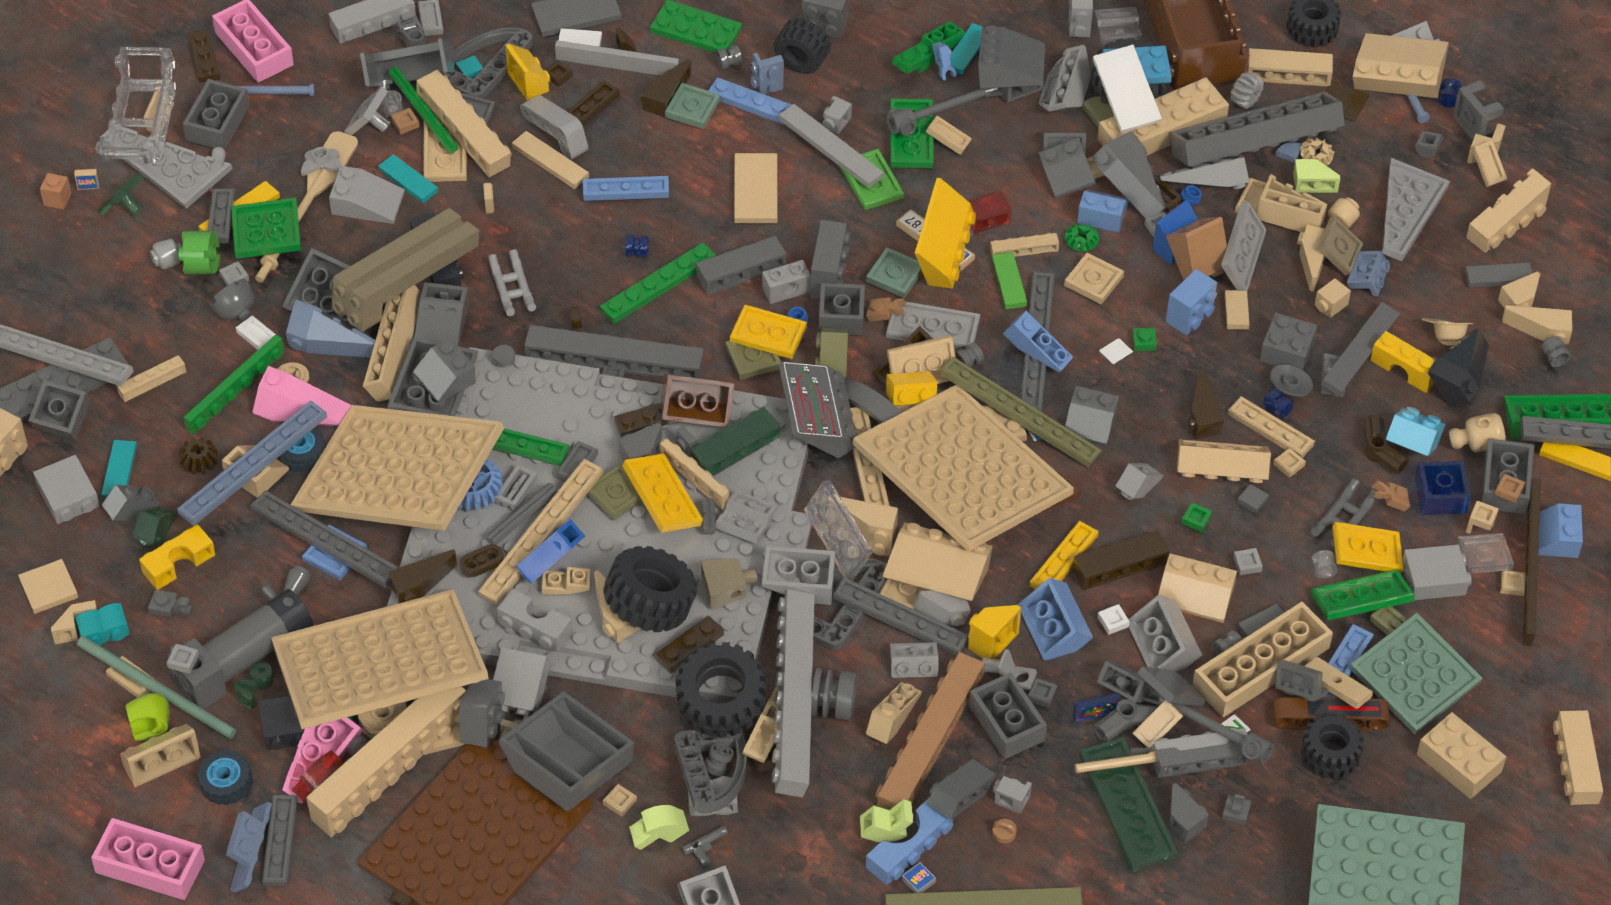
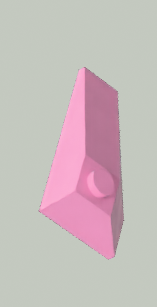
(283, 395)

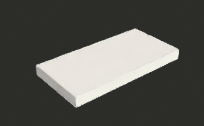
(1127, 88)

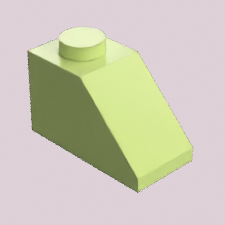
(1314, 177)

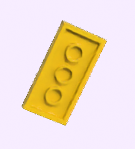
(662, 493)

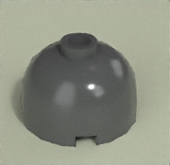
(234, 301)

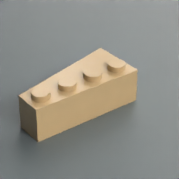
(1510, 212)

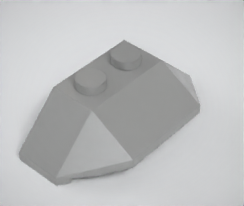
(1067, 81)

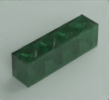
(736, 441)

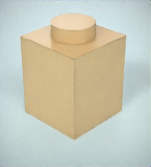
(1332, 298)

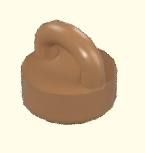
(1004, 831)

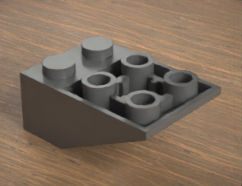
(442, 312)

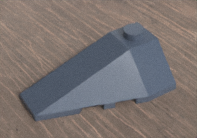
(318, 334)

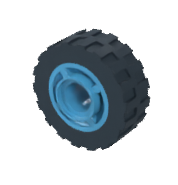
(304, 452)
(228, 789)

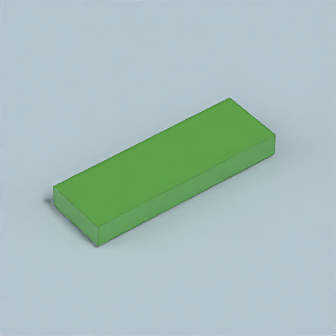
(1009, 280)

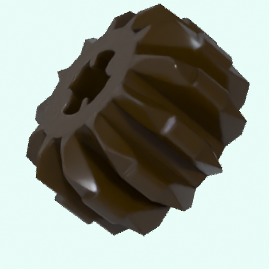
(198, 455)

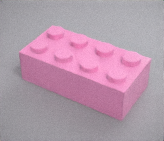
(253, 40)
(148, 859)

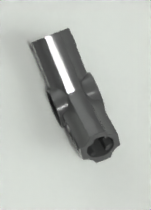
(1117, 722)

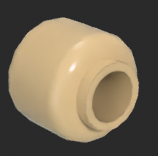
(1345, 210)

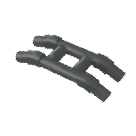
(1343, 503)

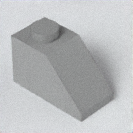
(1138, 480)
(943, 607)

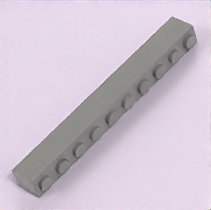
(793, 693)

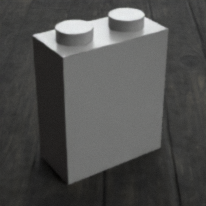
(1080, 17)
(66, 489)
(1436, 572)
(522, 680)

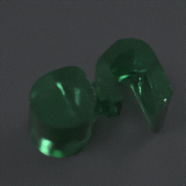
(260, 678)

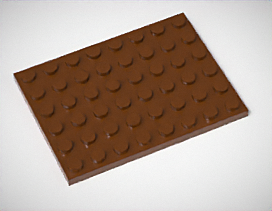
(472, 834)

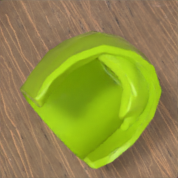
(148, 716)

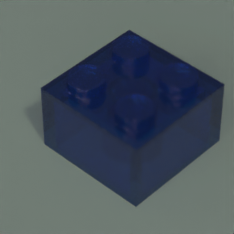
(1442, 487)

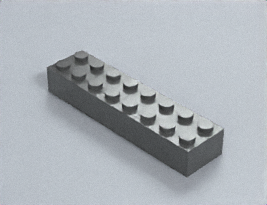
(1257, 129)

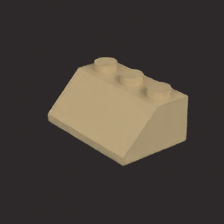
(1198, 587)
(160, 755)

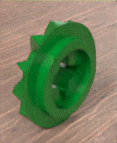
(1080, 243)

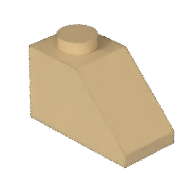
(1520, 291)

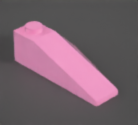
(317, 742)

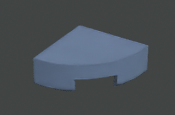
(1289, 151)

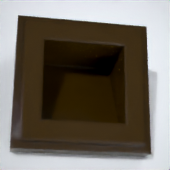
(623, 41)

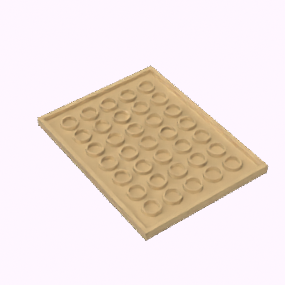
(398, 467)
(963, 467)
(378, 658)

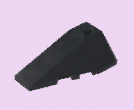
(1461, 369)

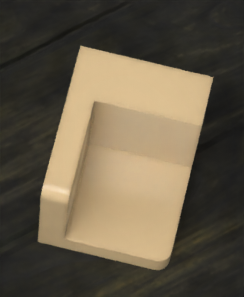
(1482, 516)

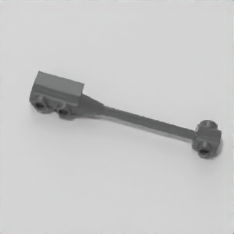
(905, 120)
(1135, 688)

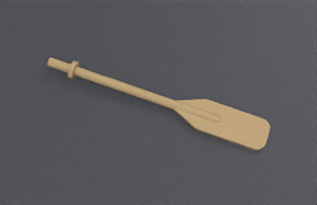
(316, 183)

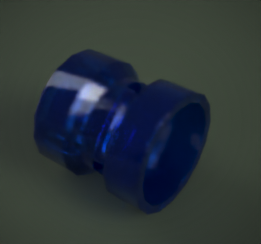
(1449, 92)
(637, 246)
(1278, 403)

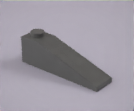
(1128, 169)

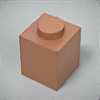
(55, 191)

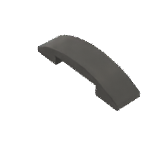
(870, 401)

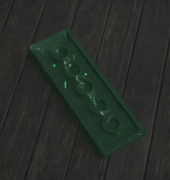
(1130, 807)

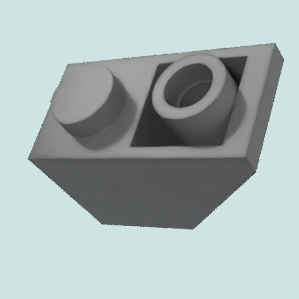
(641, 443)
(126, 502)
(1185, 814)

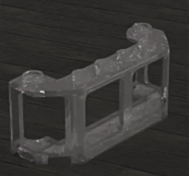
(153, 148)

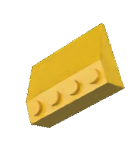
(944, 236)

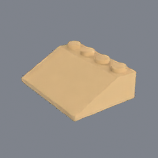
(1400, 65)
(937, 562)

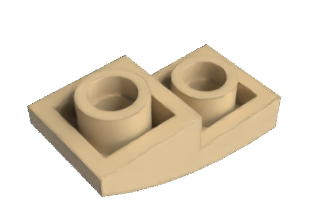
(569, 582)

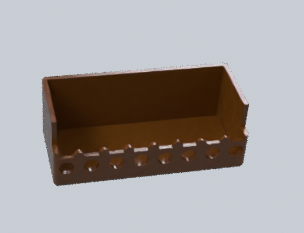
(1199, 40)

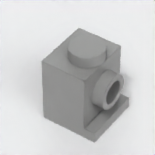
(837, 115)
(1012, 794)

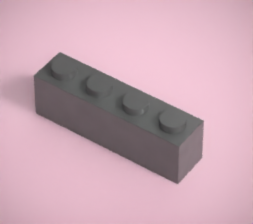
(740, 265)

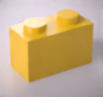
(910, 387)

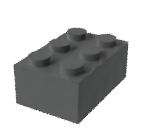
(216, 114)
(829, 255)
(1509, 459)
(1007, 715)

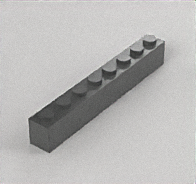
(594, 350)

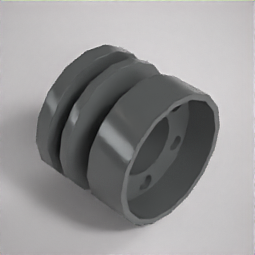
(834, 694)

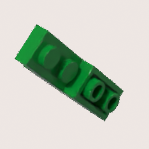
(922, 55)

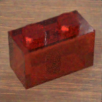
(990, 211)

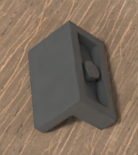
(1055, 138)

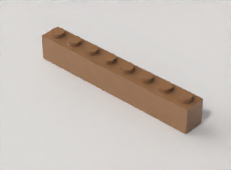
(932, 732)

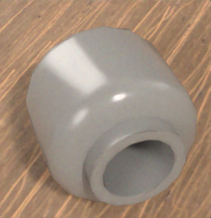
(165, 254)

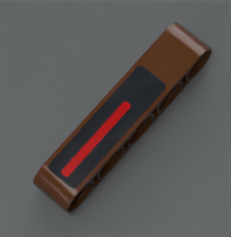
(1298, 712)

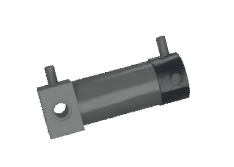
(240, 646)

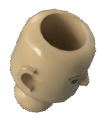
(1478, 432)

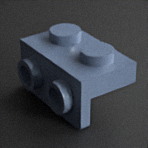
(767, 74)

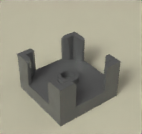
(1472, 114)

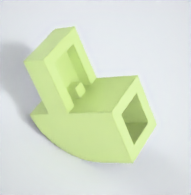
(659, 822)
(886, 825)

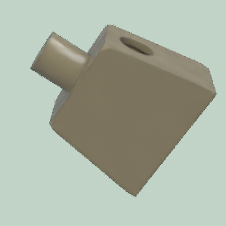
(725, 580)

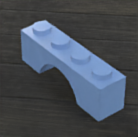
(890, 859)

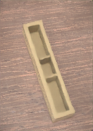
(1026, 245)
(151, 378)

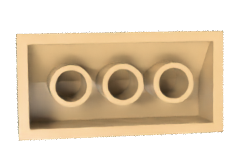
(1223, 459)

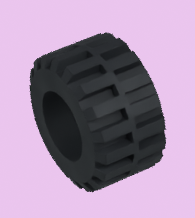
(1313, 21)
(802, 45)
(1330, 761)

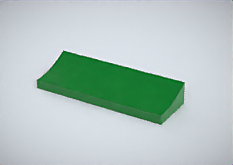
(1571, 407)

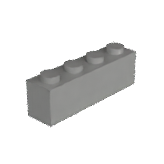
(369, 17)

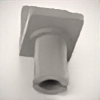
(1006, 665)

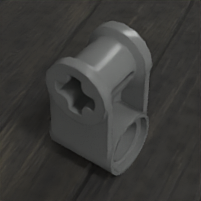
(411, 32)

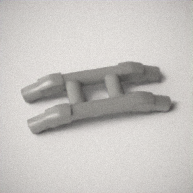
(518, 275)

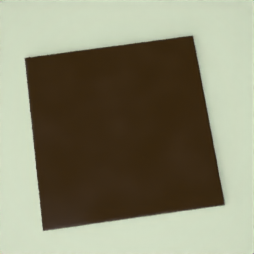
(1351, 98)

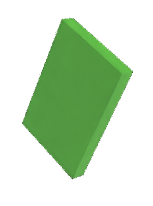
(880, 193)

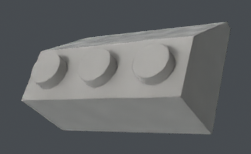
(1164, 635)

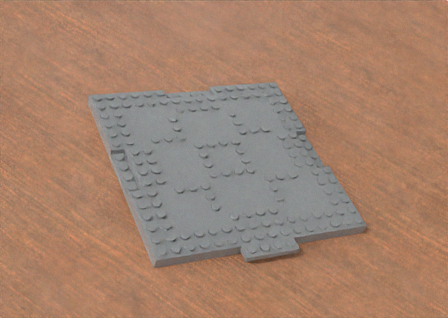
(580, 405)

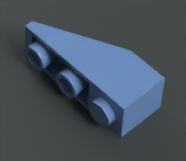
(1037, 342)

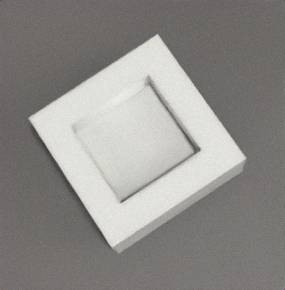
(1113, 619)

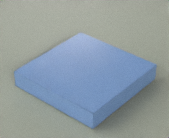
(327, 563)

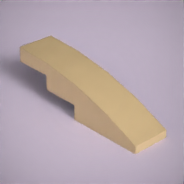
(761, 739)

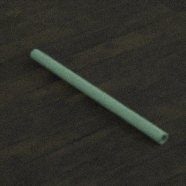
(156, 687)

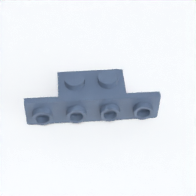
(245, 844)

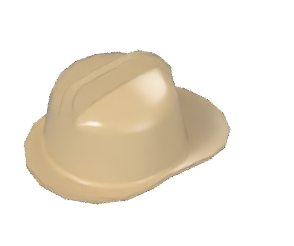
(1449, 332)

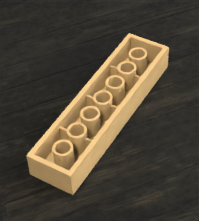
(384, 760)

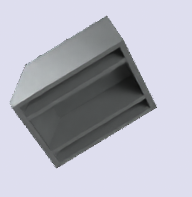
(566, 750)

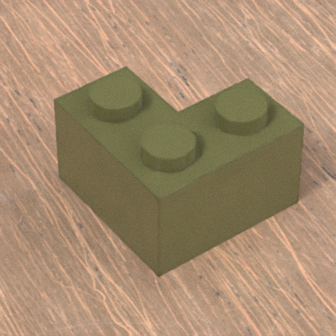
(833, 348)

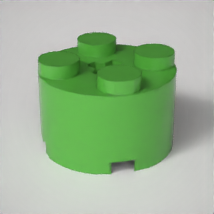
(199, 252)

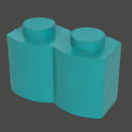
(103, 624)

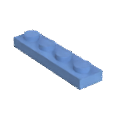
(749, 100)
(626, 188)
(1350, 649)

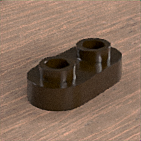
(481, 560)

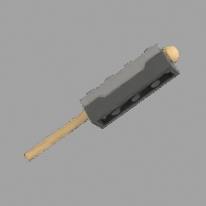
(1181, 755)

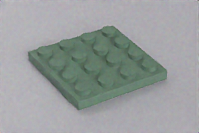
(1415, 673)

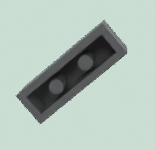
(961, 789)

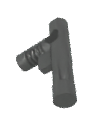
(704, 845)

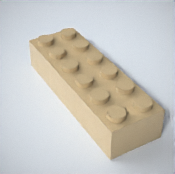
(1178, 109)
(1252, 663)

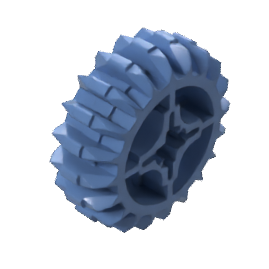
(485, 488)

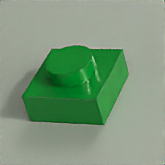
(1144, 339)
(1196, 517)

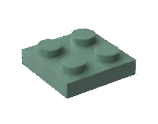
(692, 105)
(894, 272)

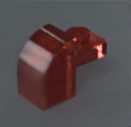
(317, 774)

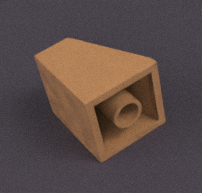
(1199, 247)

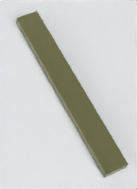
(1020, 412)
(1045, 896)

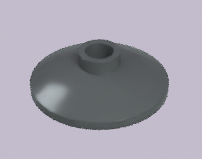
(1291, 380)

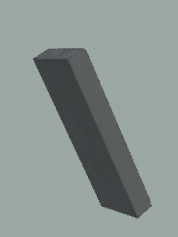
(221, 213)
(1496, 274)

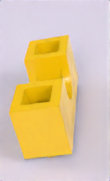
(1391, 350)
(190, 545)

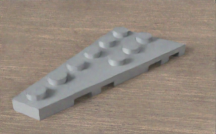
(179, 171)
(1409, 204)

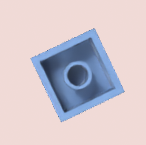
(1191, 302)

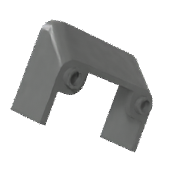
(412, 61)

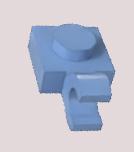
(942, 57)

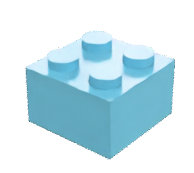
(1415, 430)

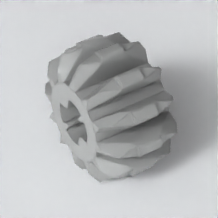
(1247, 90)

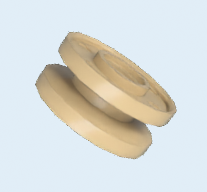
(373, 723)

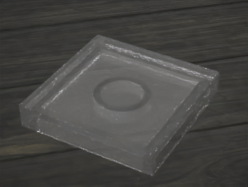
(1486, 553)

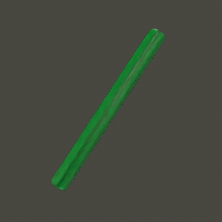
(423, 110)

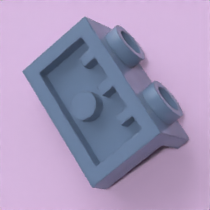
(1369, 271)

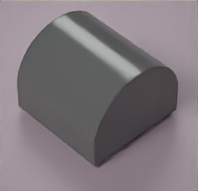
(1428, 144)

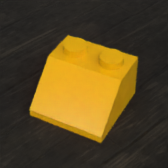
(526, 72)
(993, 630)

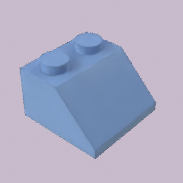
(1102, 210)
(1561, 531)

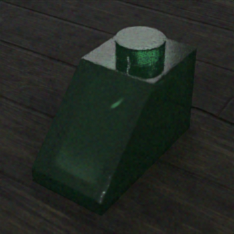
(153, 524)

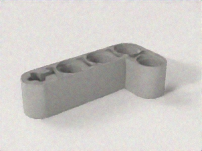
(558, 124)

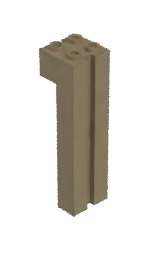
(400, 265)

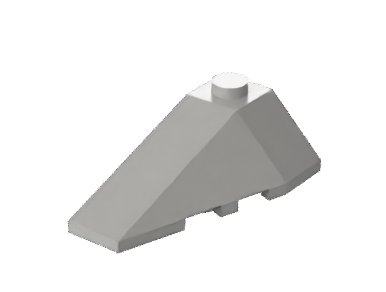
(1226, 173)

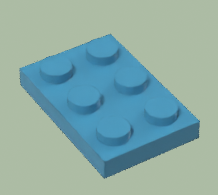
(1154, 63)

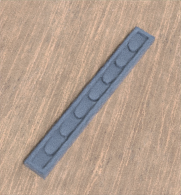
(252, 463)

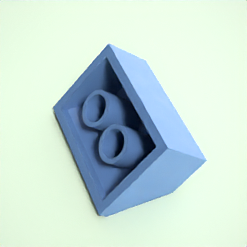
(1055, 619)

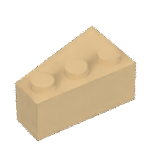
(1289, 208)

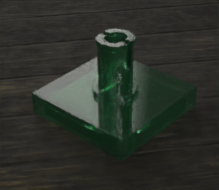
(124, 197)

